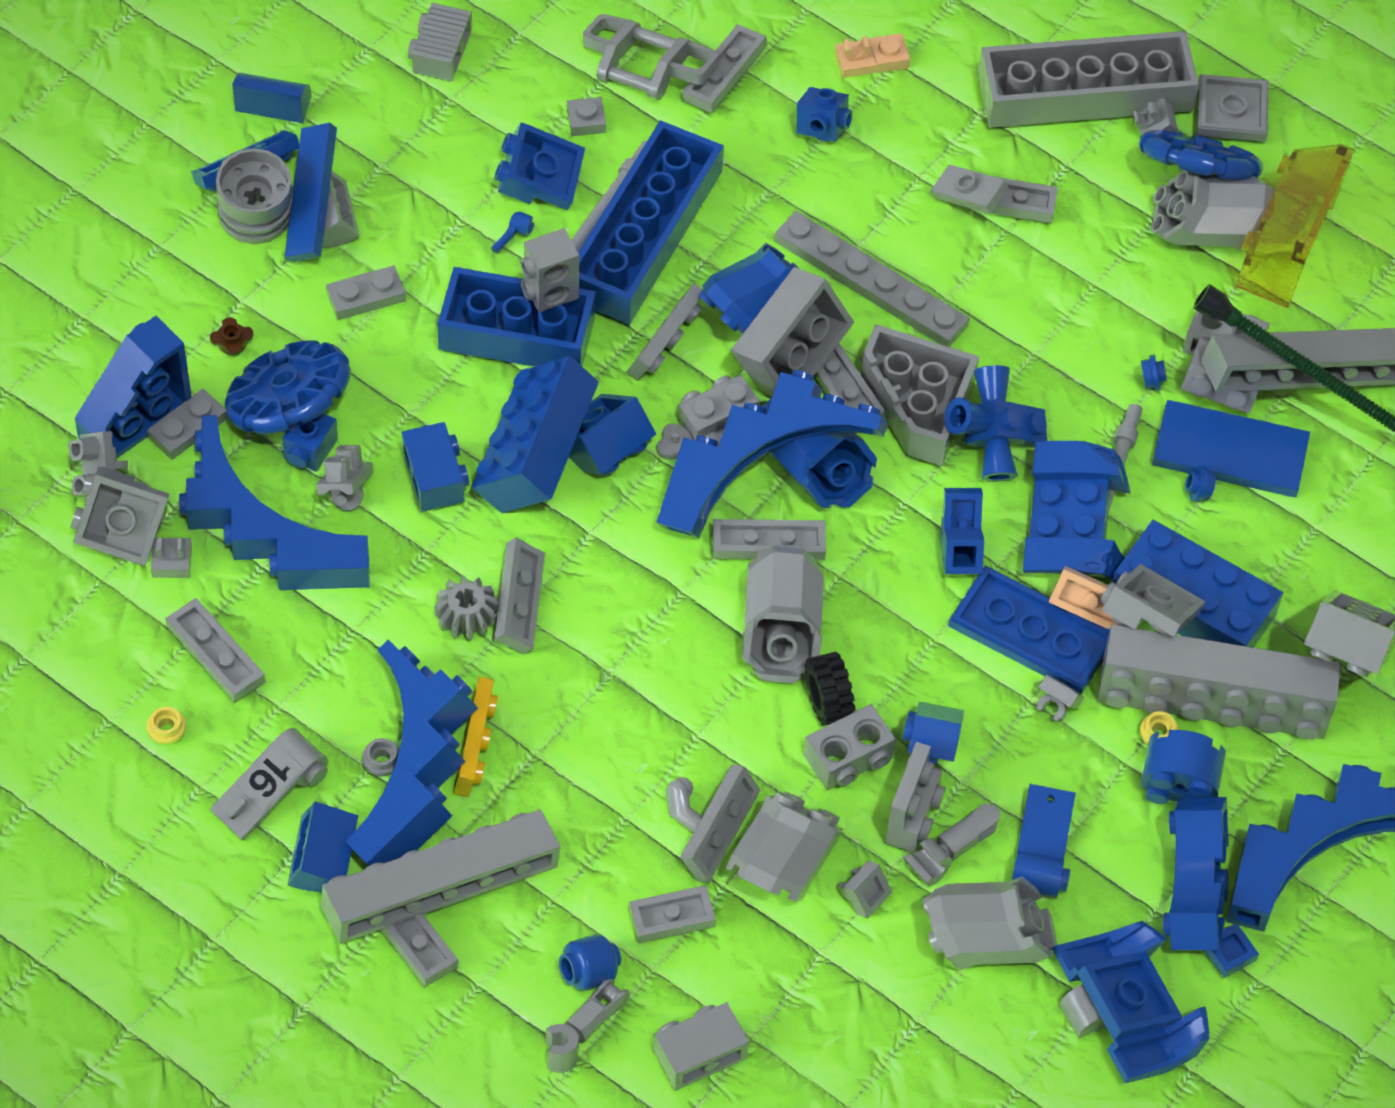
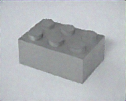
(792, 330)

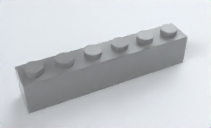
(1351, 355)
(439, 875)

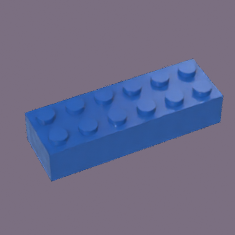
(647, 219)

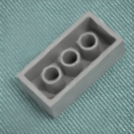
(1352, 633)

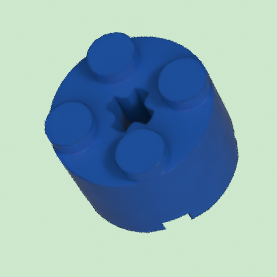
(1182, 767)

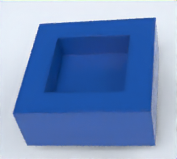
(1234, 952)

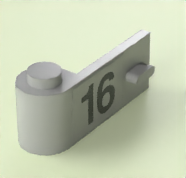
(283, 764)

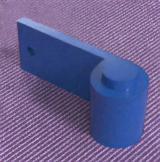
(1045, 839)

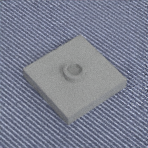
(1232, 108)

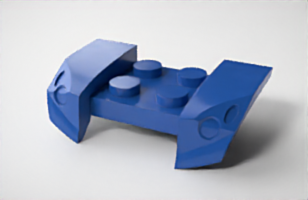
(1073, 508)
(1134, 1001)

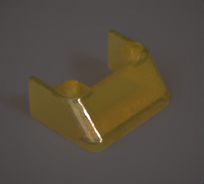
(1292, 221)

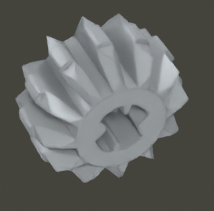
(466, 608)

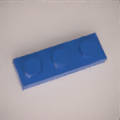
(279, 144)

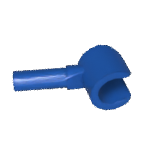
(519, 223)

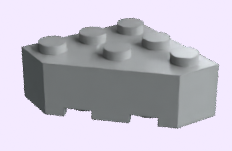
(915, 385)

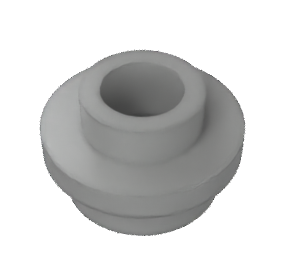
(378, 748)

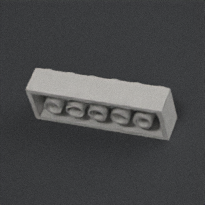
(1086, 78)
(1219, 682)

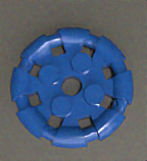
(1200, 155)
(287, 387)

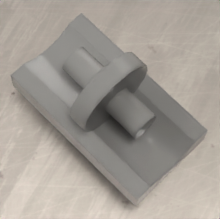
(94, 451)
(345, 477)

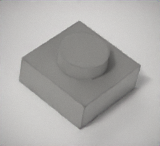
(586, 116)

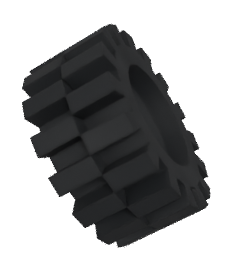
(829, 687)

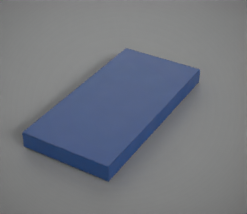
(1232, 447)
(1031, 629)

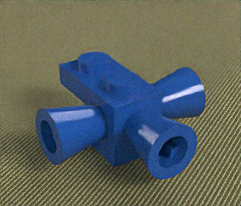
(995, 423)

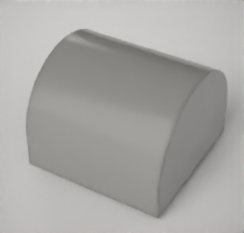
(1081, 1012)

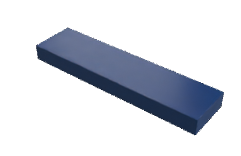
(311, 192)

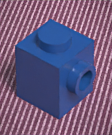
(311, 442)

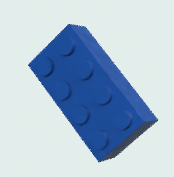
(493, 320)
(535, 434)
(1236, 602)

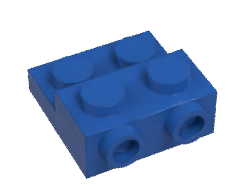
(539, 166)

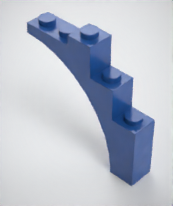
(794, 413)
(297, 554)
(427, 757)
(1314, 825)

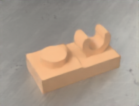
(872, 55)
(1081, 596)

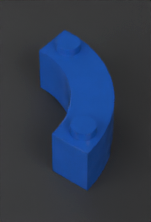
(1198, 880)

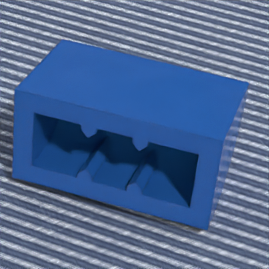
(271, 97)
(321, 847)

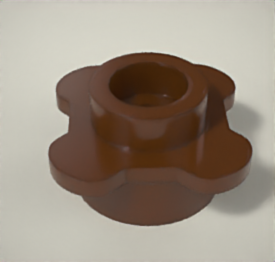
(235, 344)

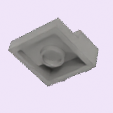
(708, 412)
(118, 515)
(1150, 598)
(914, 800)

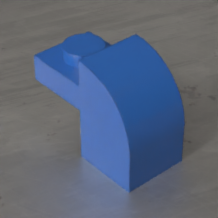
(961, 531)

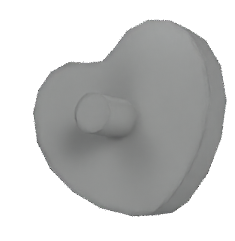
(671, 442)

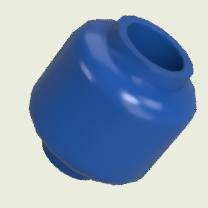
(589, 962)

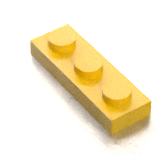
(476, 737)

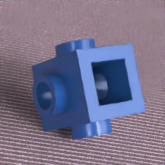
(823, 114)

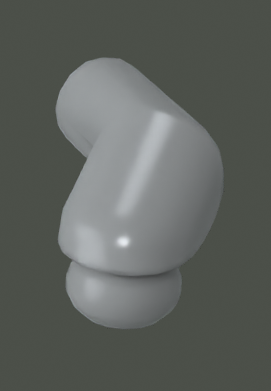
(679, 805)

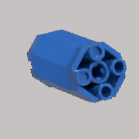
(746, 286)
(828, 466)

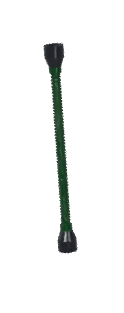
(1217, 306)

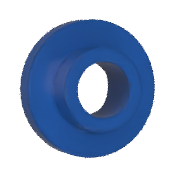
(1153, 372)
(1200, 484)

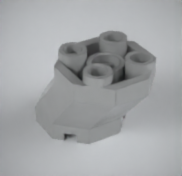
(1209, 209)
(782, 613)
(785, 845)
(989, 923)

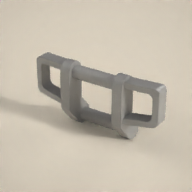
(668, 65)

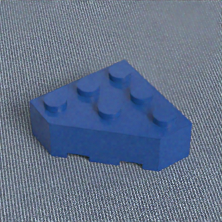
(138, 386)

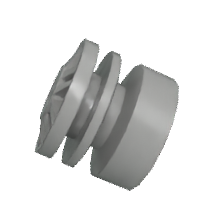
(254, 196)

